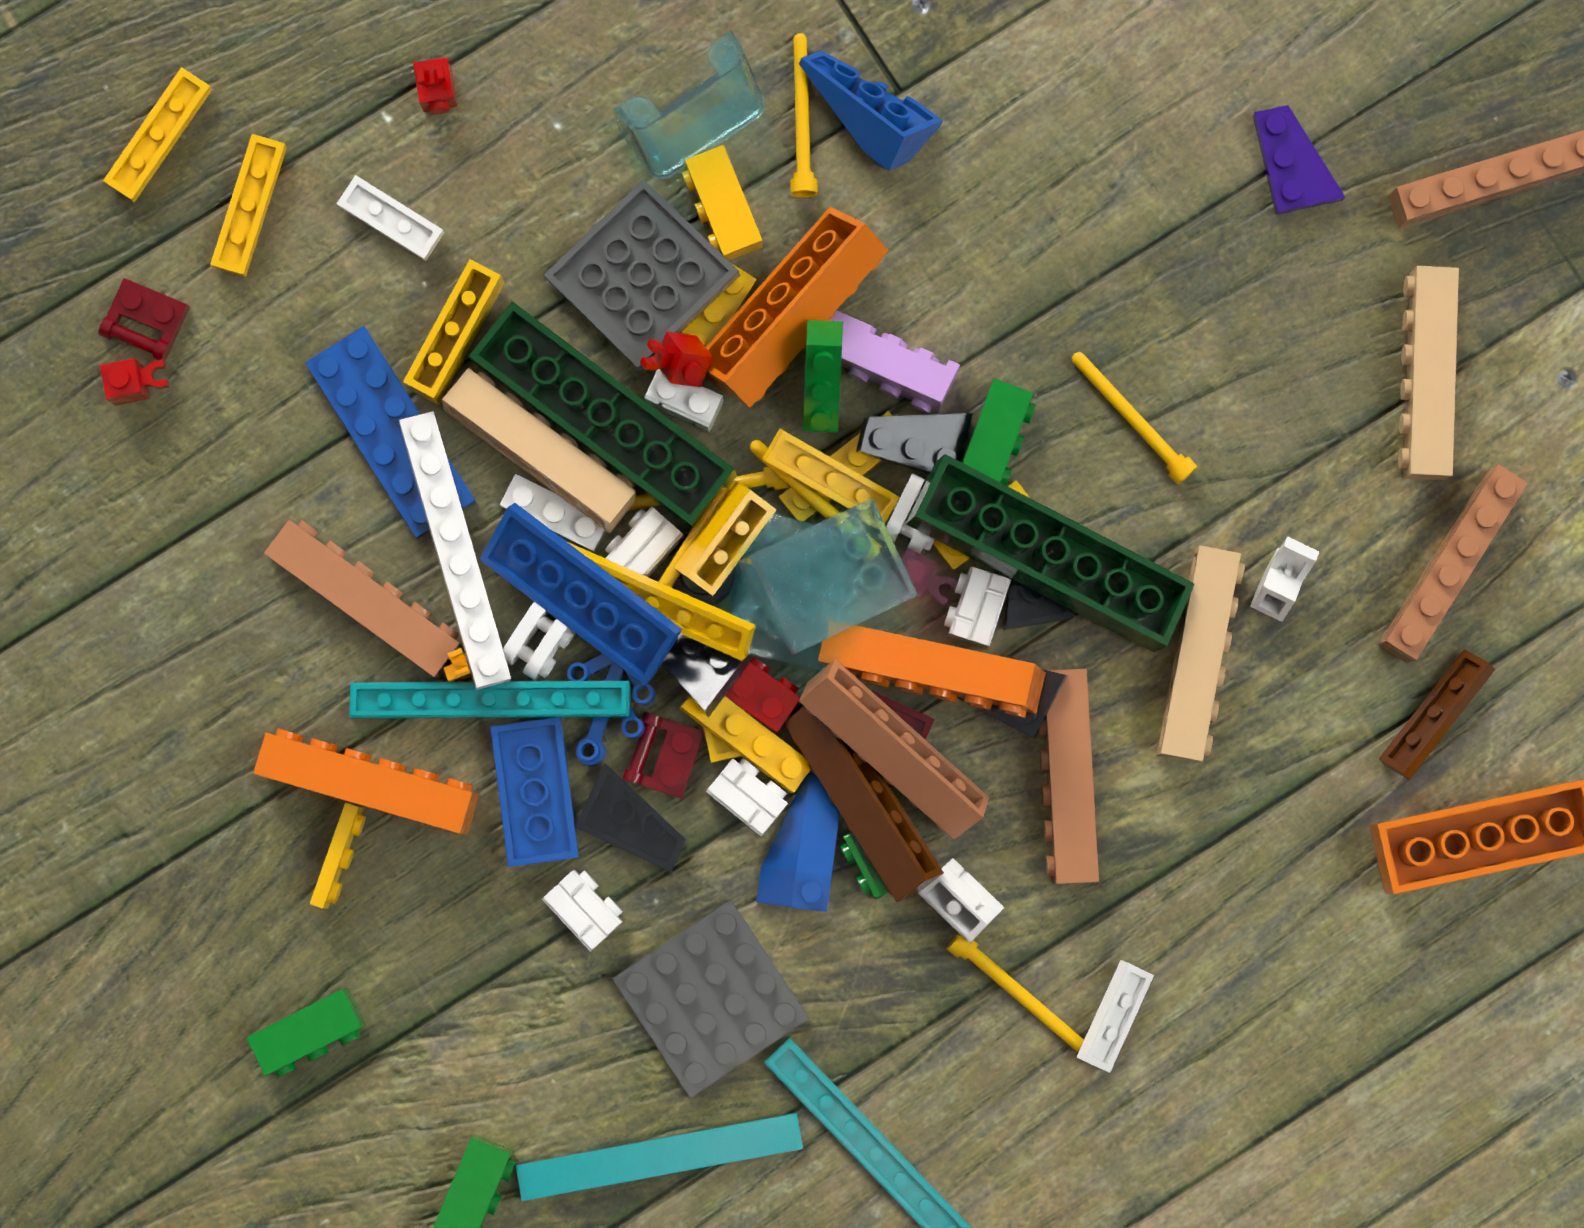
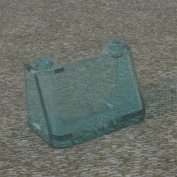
(696, 119)

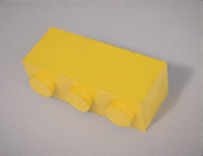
(722, 203)
(725, 538)

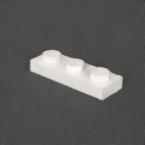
(390, 218)
(553, 512)
(1115, 1016)

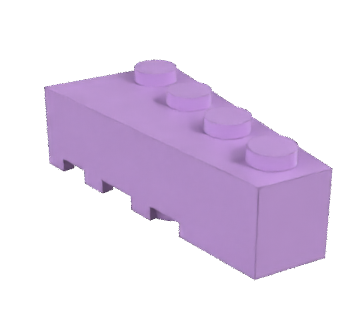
(894, 367)

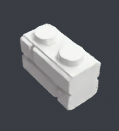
(684, 402)
(645, 544)
(978, 607)
(748, 796)
(961, 901)
(583, 909)

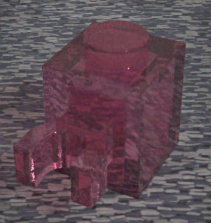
(923, 577)

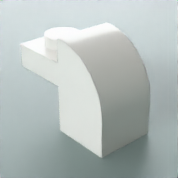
(1283, 578)

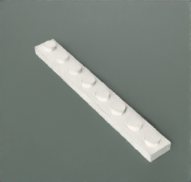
(454, 550)

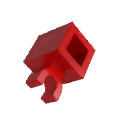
(435, 85)
(680, 358)
(129, 381)

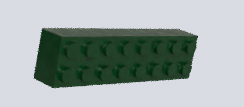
(602, 414)
(1050, 553)

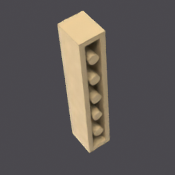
(1429, 373)
(539, 449)
(1199, 655)

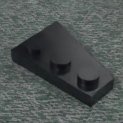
(702, 671)

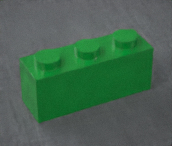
(822, 375)
(998, 430)
(307, 1033)
(476, 1185)

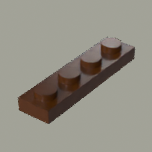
(1436, 714)

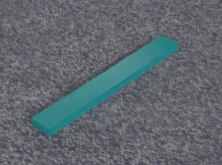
(502, 700)
(862, 1138)
(659, 1156)

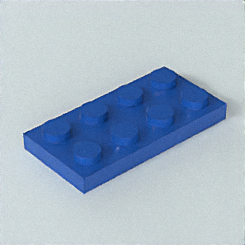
(534, 792)

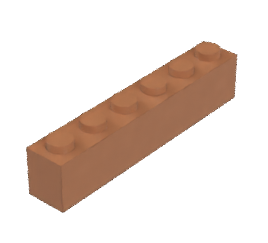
(1488, 180)
(1453, 563)
(362, 598)
(894, 749)
(1069, 784)

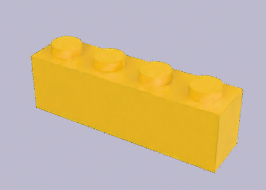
(454, 331)

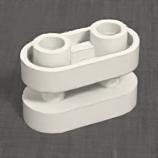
(898, 521)
(541, 660)

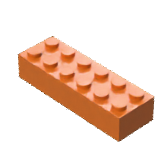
(803, 287)
(938, 668)
(365, 783)
(1480, 837)

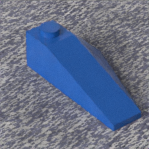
(877, 120)
(802, 855)

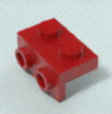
(763, 695)

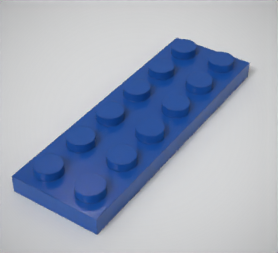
(370, 406)
(580, 594)

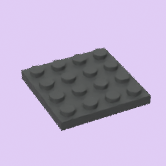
(641, 273)
(710, 998)

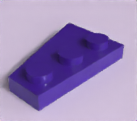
(1292, 164)

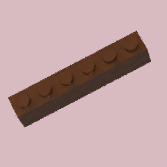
(867, 807)

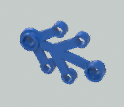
(599, 723)

